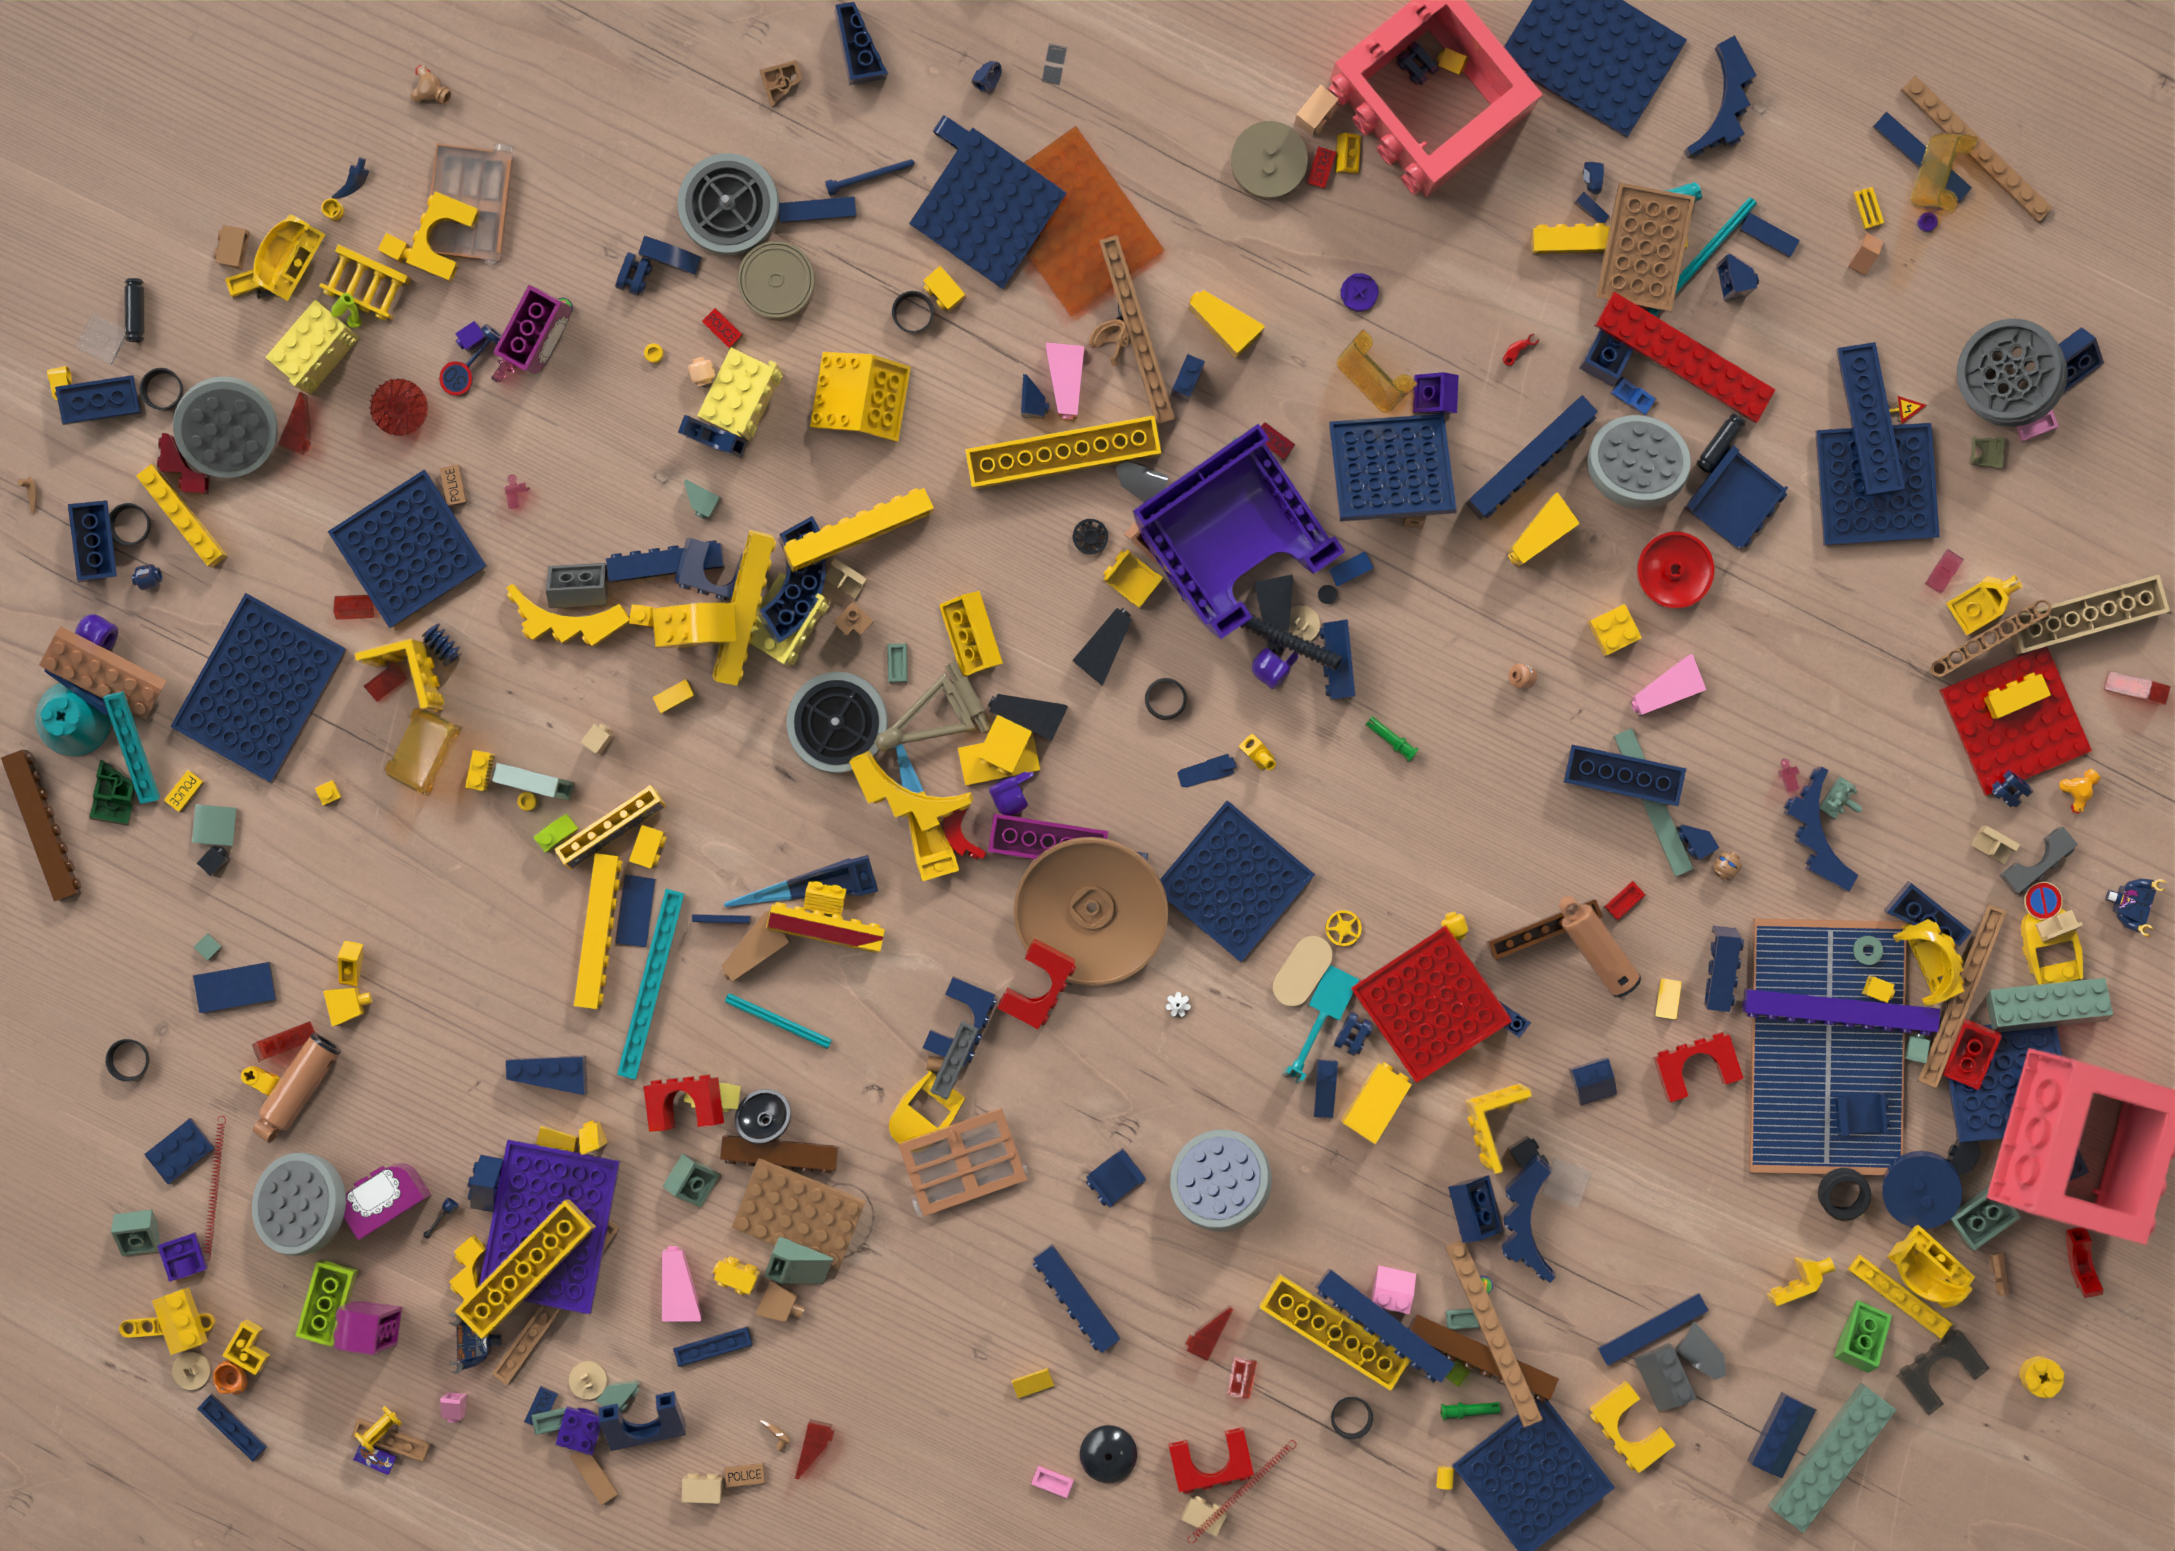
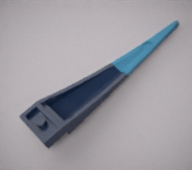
(852, 874)

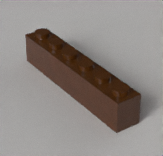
(1532, 933)
(780, 1152)

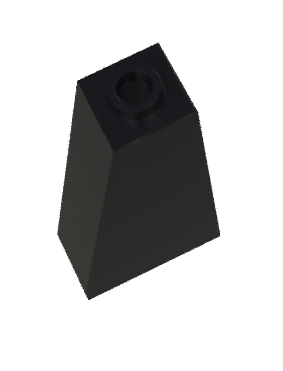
(1275, 604)
(1104, 645)
(1032, 714)

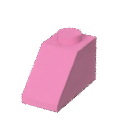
(453, 1406)

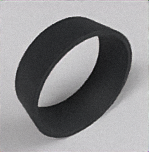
(911, 294)
(144, 384)
(114, 513)
(1163, 717)
(110, 1065)
(1361, 1433)

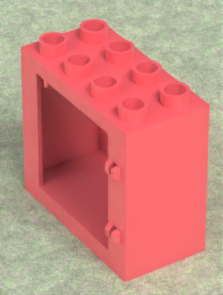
(1488, 68)
(2046, 1134)

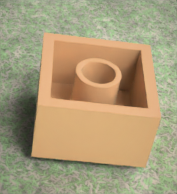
(1316, 111)

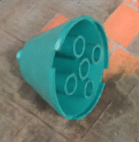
(70, 723)

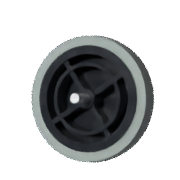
(835, 720)

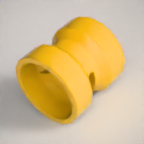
(330, 206)

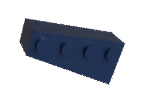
(859, 53)
(1915, 907)
(1723, 968)
(557, 1073)

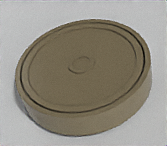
(1269, 160)
(776, 280)

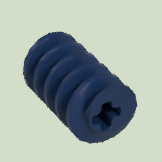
(441, 645)

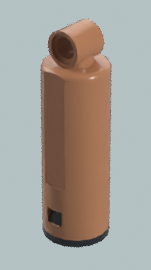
(1599, 947)
(296, 1086)

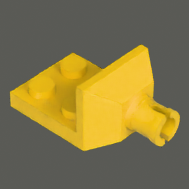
(1983, 602)
(1811, 1275)

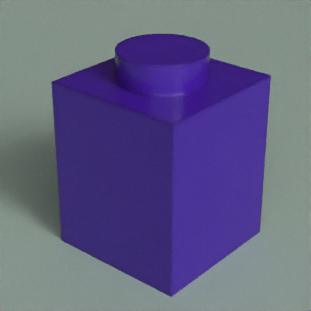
(470, 337)

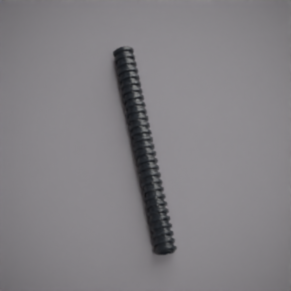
(1294, 643)

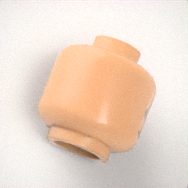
(701, 371)

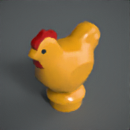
(2080, 789)

